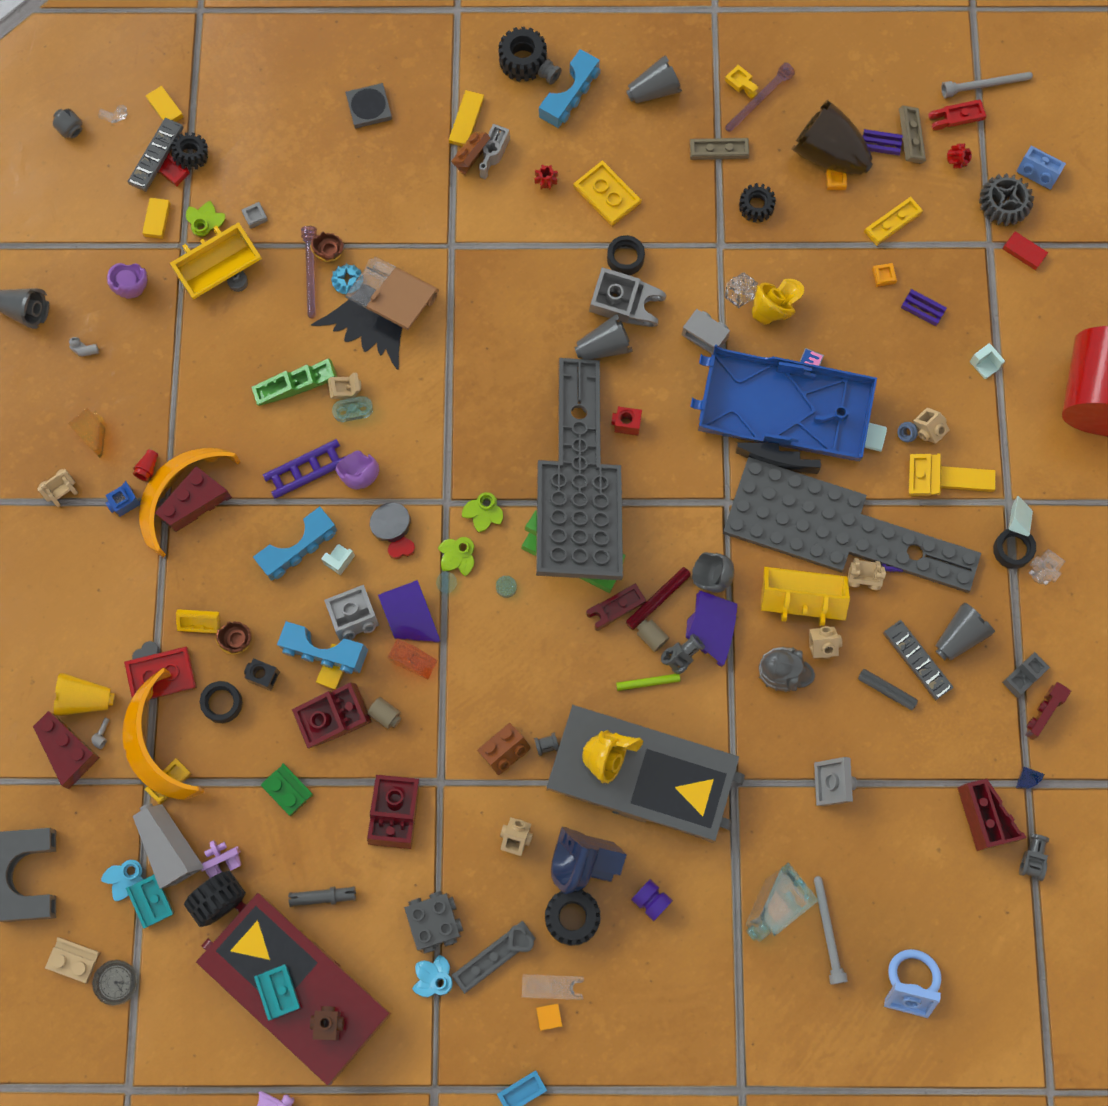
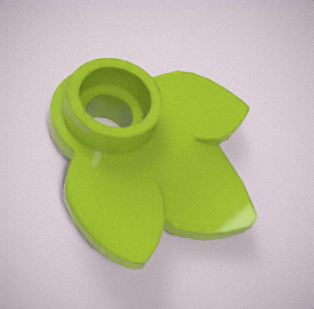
(204, 216)
(482, 514)
(455, 557)

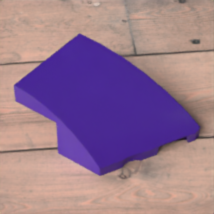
(409, 613)
(713, 624)

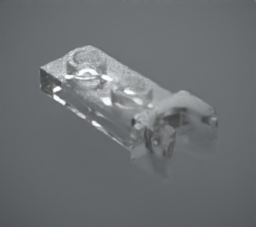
(550, 987)

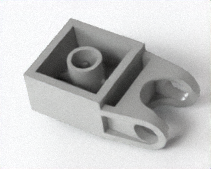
(630, 298)

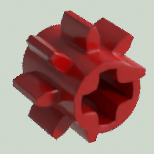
(959, 156)
(546, 177)

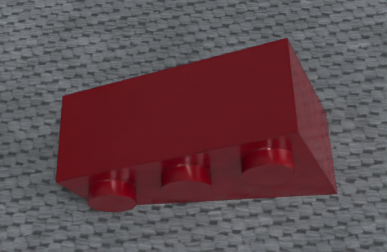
(191, 499)
(64, 749)
(987, 817)

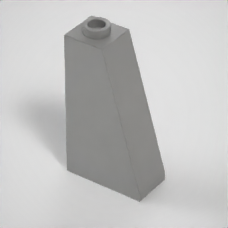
(165, 846)

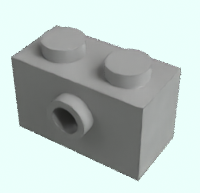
(705, 331)

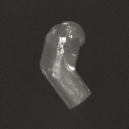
(116, 116)

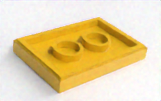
(607, 193)

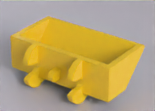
(215, 260)
(805, 594)

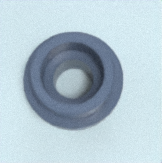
(902, 434)

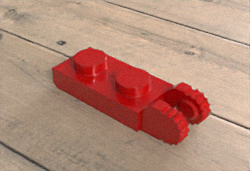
(958, 114)

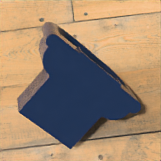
(583, 857)

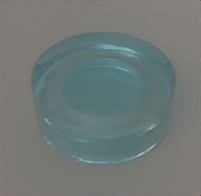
(446, 582)
(506, 586)

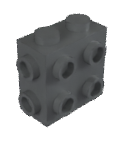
(433, 921)

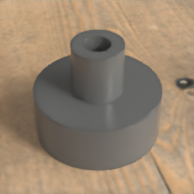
(238, 282)

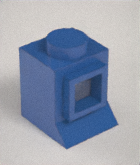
(122, 500)

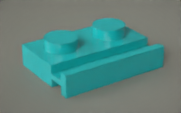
(149, 901)
(277, 992)

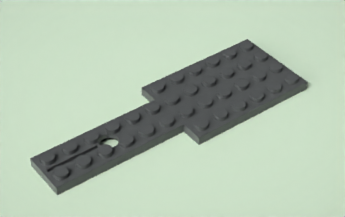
(577, 494)
(826, 524)

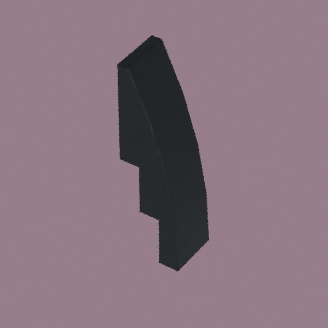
(785, 459)

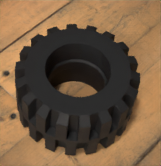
(522, 40)
(214, 898)
(578, 936)

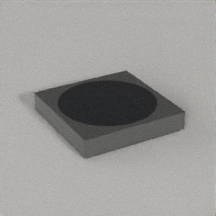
(368, 105)

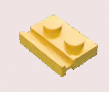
(925, 475)

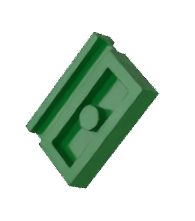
(286, 789)

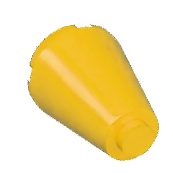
(80, 696)

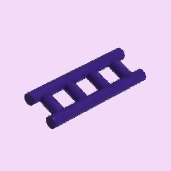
(292, 466)

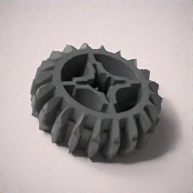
(1014, 208)

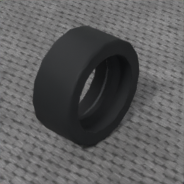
(628, 241)
(1008, 562)
(216, 686)

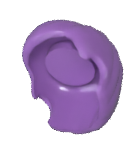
(127, 280)
(357, 470)

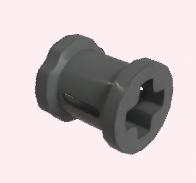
(546, 744)

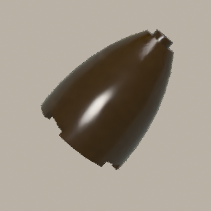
(834, 142)

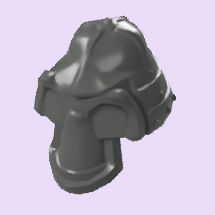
(785, 669)

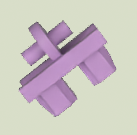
(230, 856)

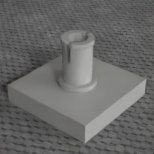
(834, 781)

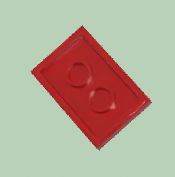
(175, 661)

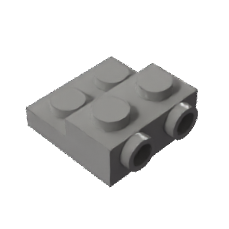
(351, 613)

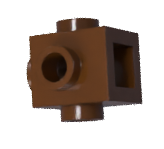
(317, 1024)

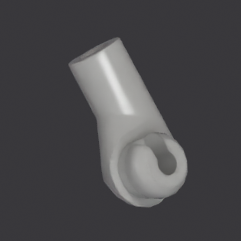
(81, 349)

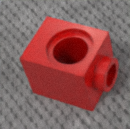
(631, 428)

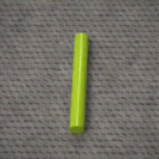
(648, 682)

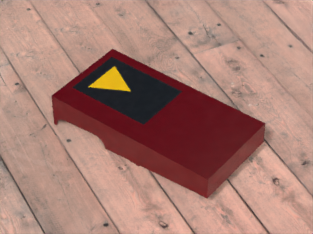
(264, 940)

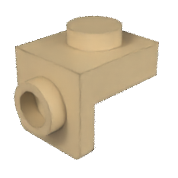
(344, 386)

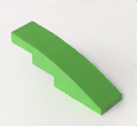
(293, 383)

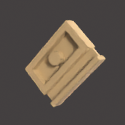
(72, 960)

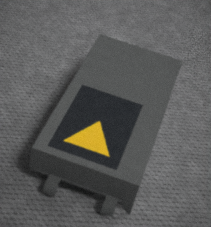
(661, 783)

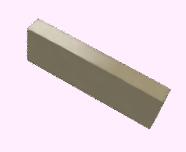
(912, 134)
(719, 148)

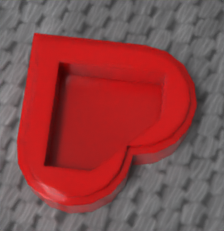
(401, 548)

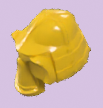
(775, 303)
(606, 754)

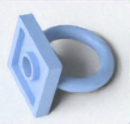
(912, 997)

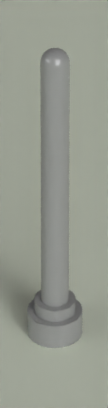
(949, 88)
(837, 973)

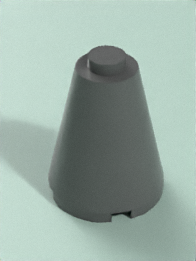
(654, 83)
(25, 306)
(604, 341)
(963, 633)

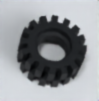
(189, 142)
(757, 192)

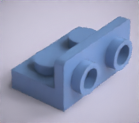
(1040, 167)

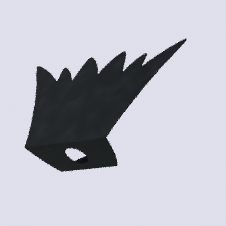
(368, 325)

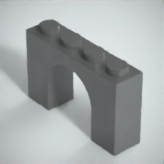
(14, 847)

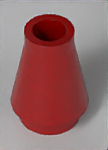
(145, 467)

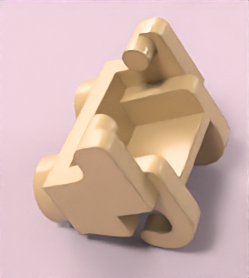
(57, 486)
(866, 573)

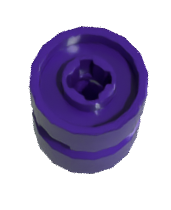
(652, 900)

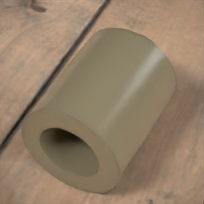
(652, 635)
(384, 713)

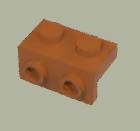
(470, 151)
(504, 749)

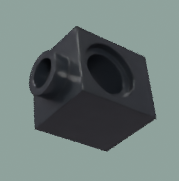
(267, 680)

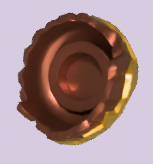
(327, 247)
(233, 637)

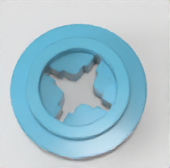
(339, 284)

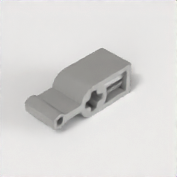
(494, 148)

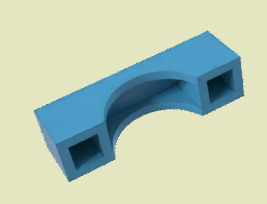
(557, 106)
(277, 560)
(346, 655)

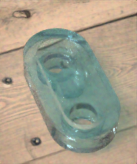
(352, 407)

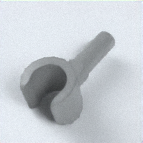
(97, 739)

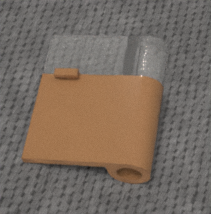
(392, 292)

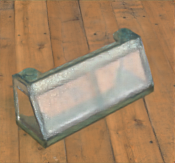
(779, 903)

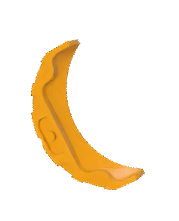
(161, 483)
(137, 751)

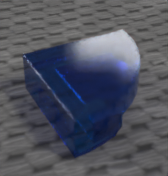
(1028, 778)

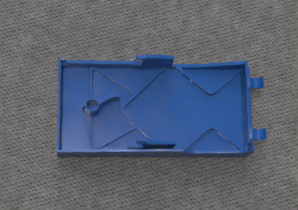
(786, 403)

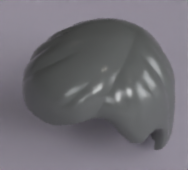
(713, 572)

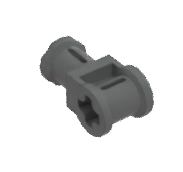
(682, 654)
(1034, 861)

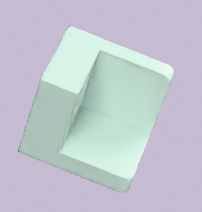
(987, 361)
(338, 559)

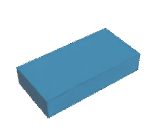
(522, 1091)

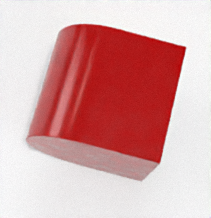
(1087, 383)

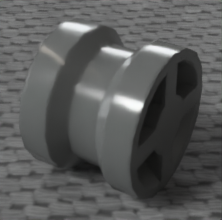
(549, 71)

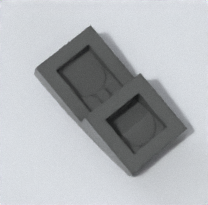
(1025, 675)

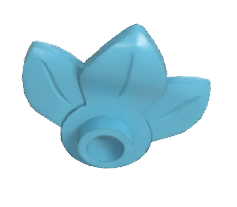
(121, 879)
(430, 975)

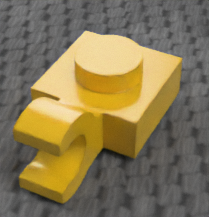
(741, 79)

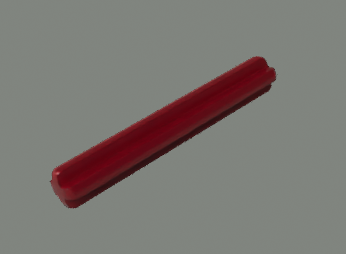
(658, 598)

